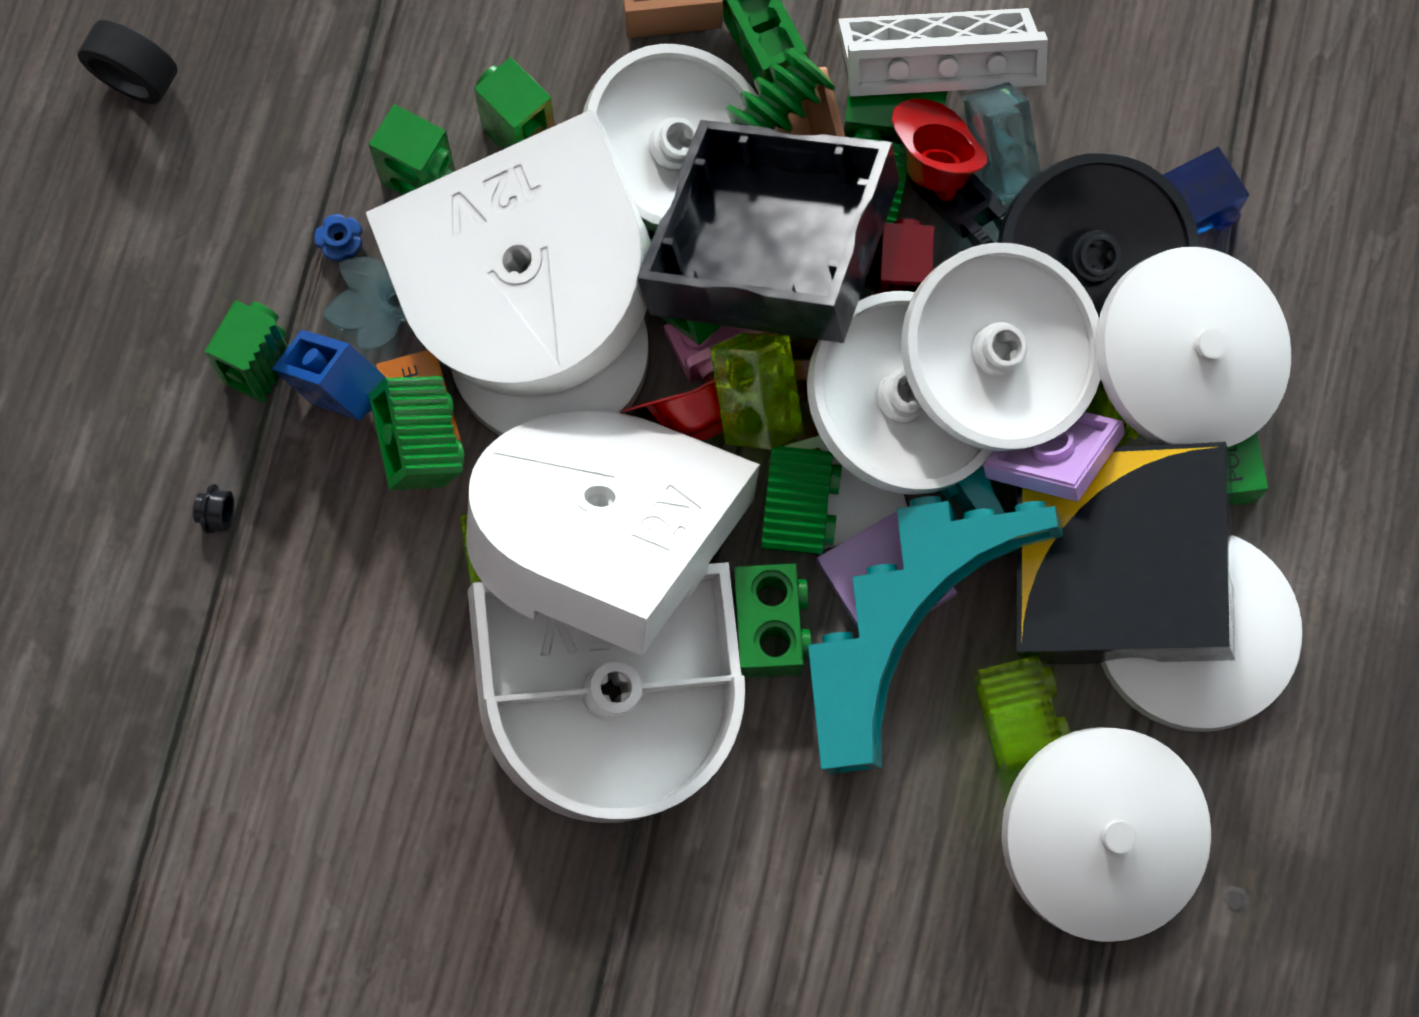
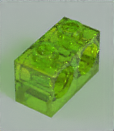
(757, 390)

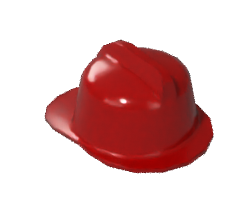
(937, 145)
(689, 413)

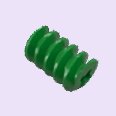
(783, 95)

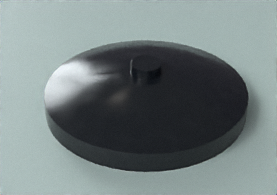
(1099, 218)

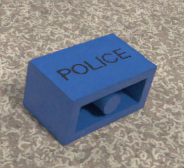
(329, 374)

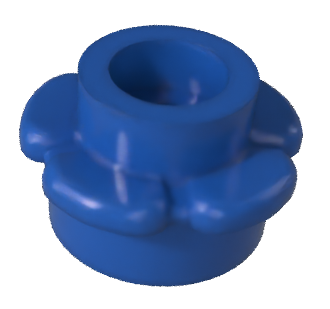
(339, 249)

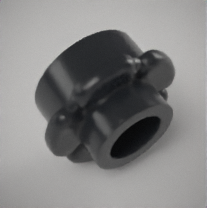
(214, 509)

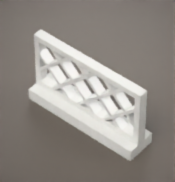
(941, 53)

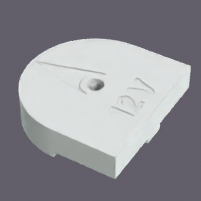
(466, 237)
(602, 520)
(597, 755)

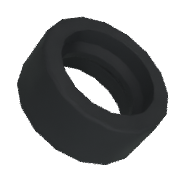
(127, 61)

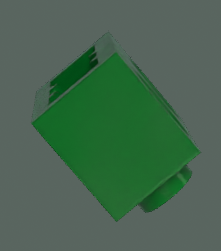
(761, 33)
(410, 151)
(759, 621)

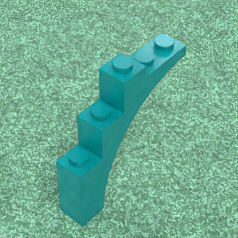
(937, 553)

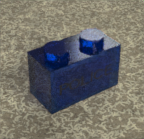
(1210, 190)

